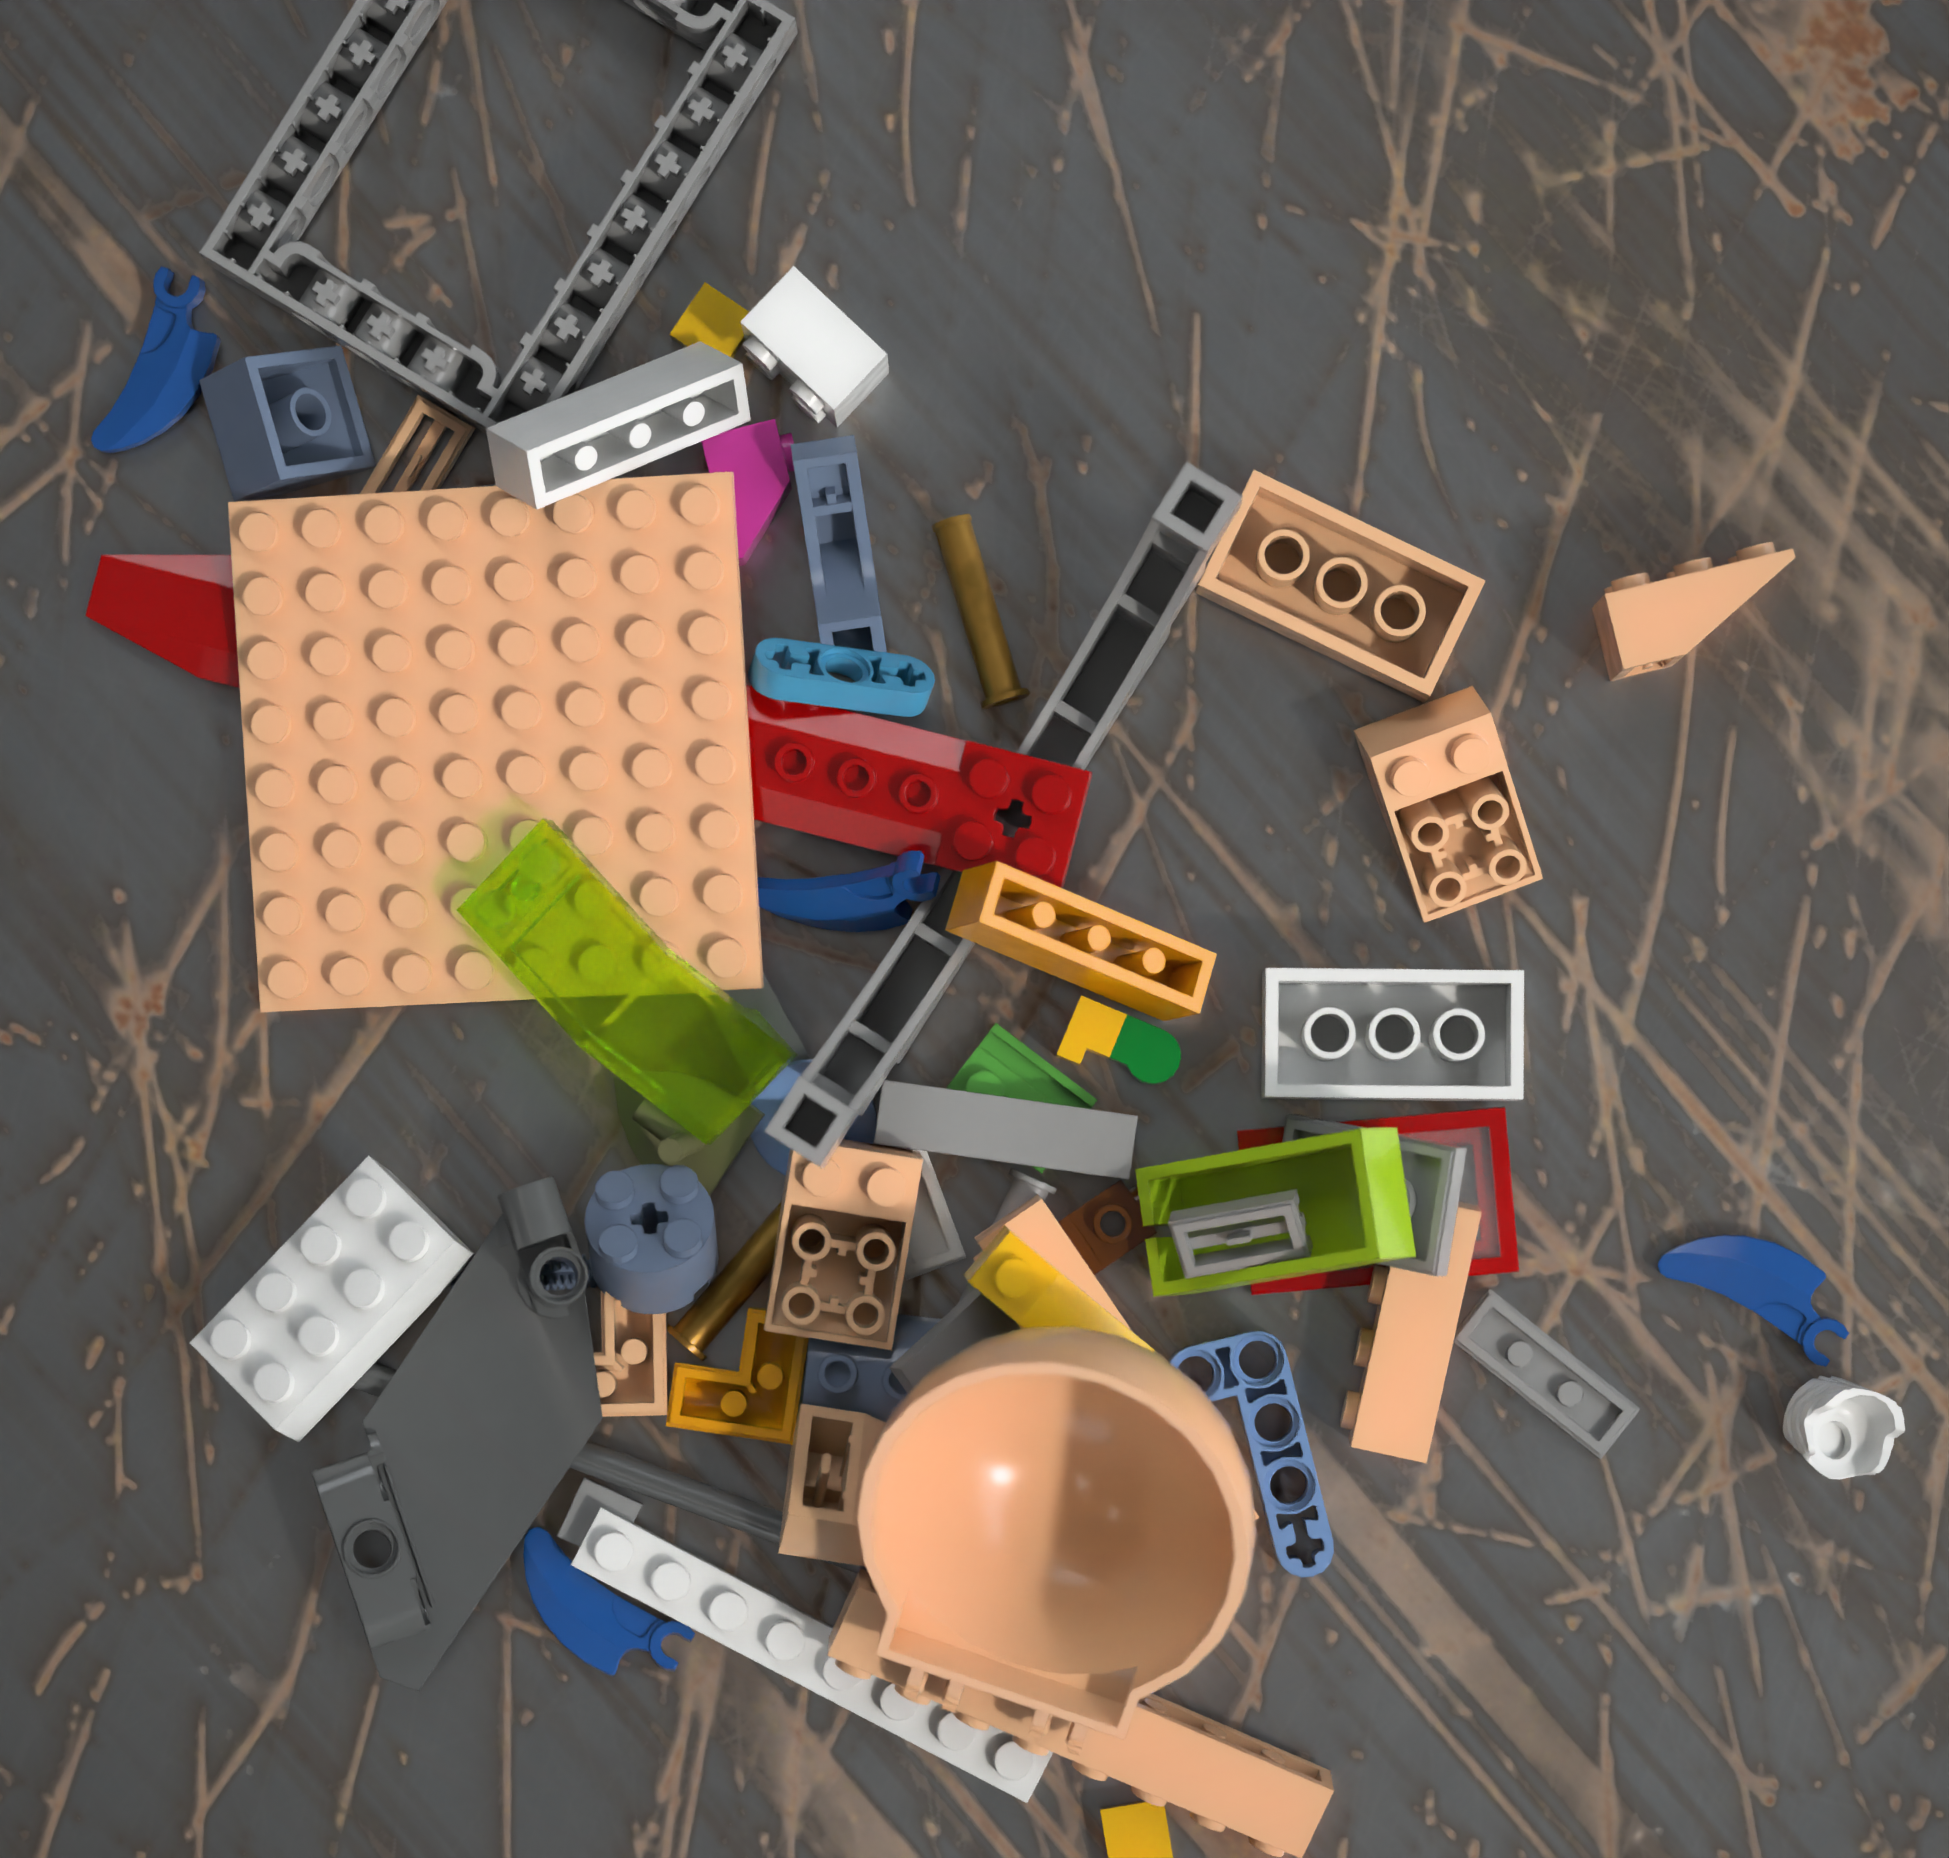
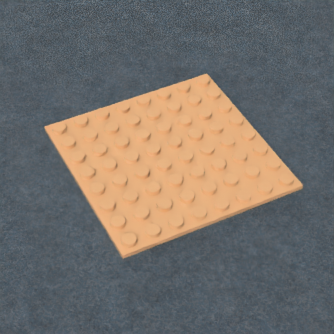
(452, 677)

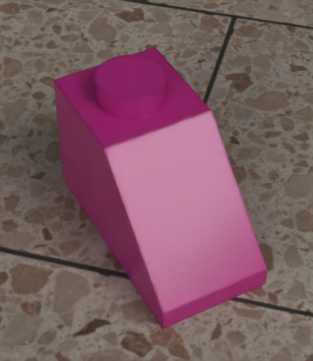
(760, 476)

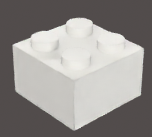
(813, 348)

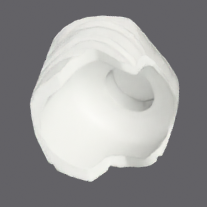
(1842, 1427)

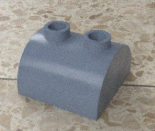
(858, 1375)

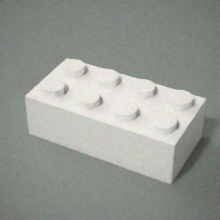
(1392, 1034)
(332, 1299)

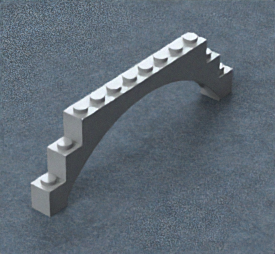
(1068, 732)

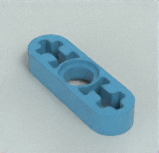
(800, 674)

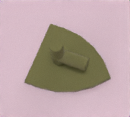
(663, 1141)

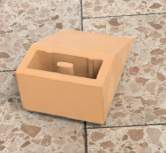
(1659, 622)
(1449, 803)
(844, 1244)
(826, 1483)

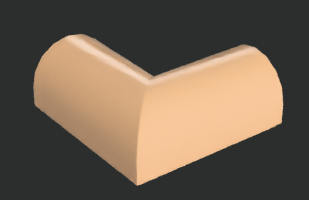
(632, 1361)

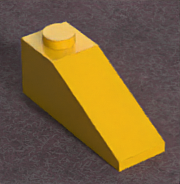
(1036, 1291)

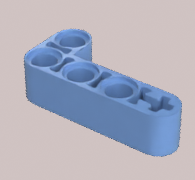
(1270, 1455)

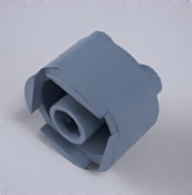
(651, 1237)

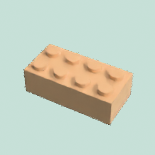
(1340, 586)

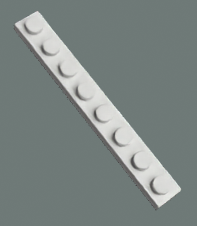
(791, 1646)

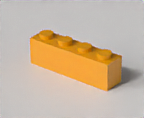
(1080, 941)

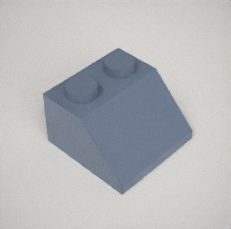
(286, 422)

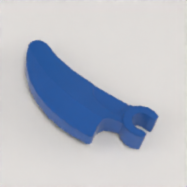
(165, 372)
(854, 900)
(1761, 1278)
(589, 1616)

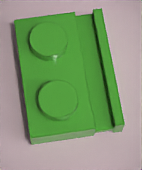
(1013, 1070)

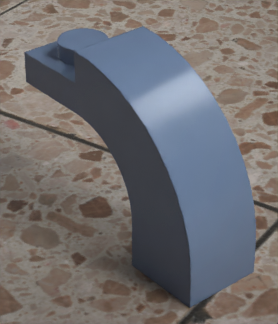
(838, 543)

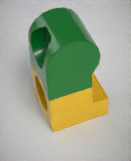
(1144, 1049)

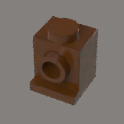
(1086, 1234)

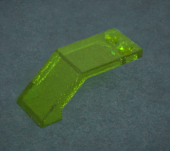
(622, 986)

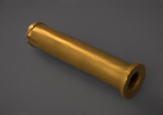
(978, 612)
(729, 1289)

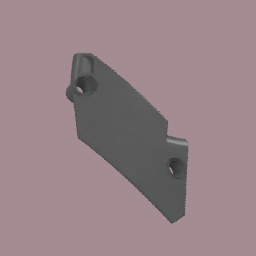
(468, 1438)

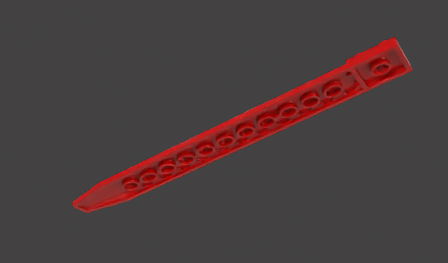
(809, 763)

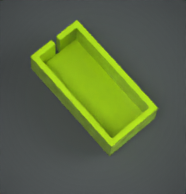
(1346, 1188)

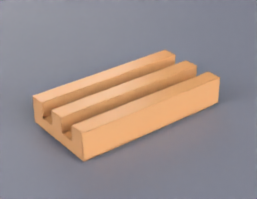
(446, 461)

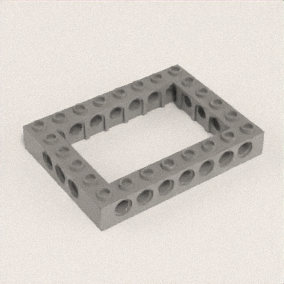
(335, 107)

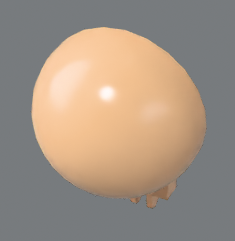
(1056, 1527)

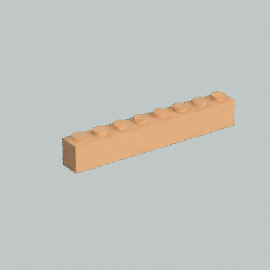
(1164, 1758)

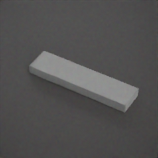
(1005, 1129)

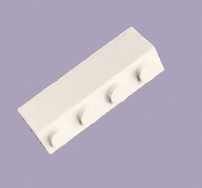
(618, 424)

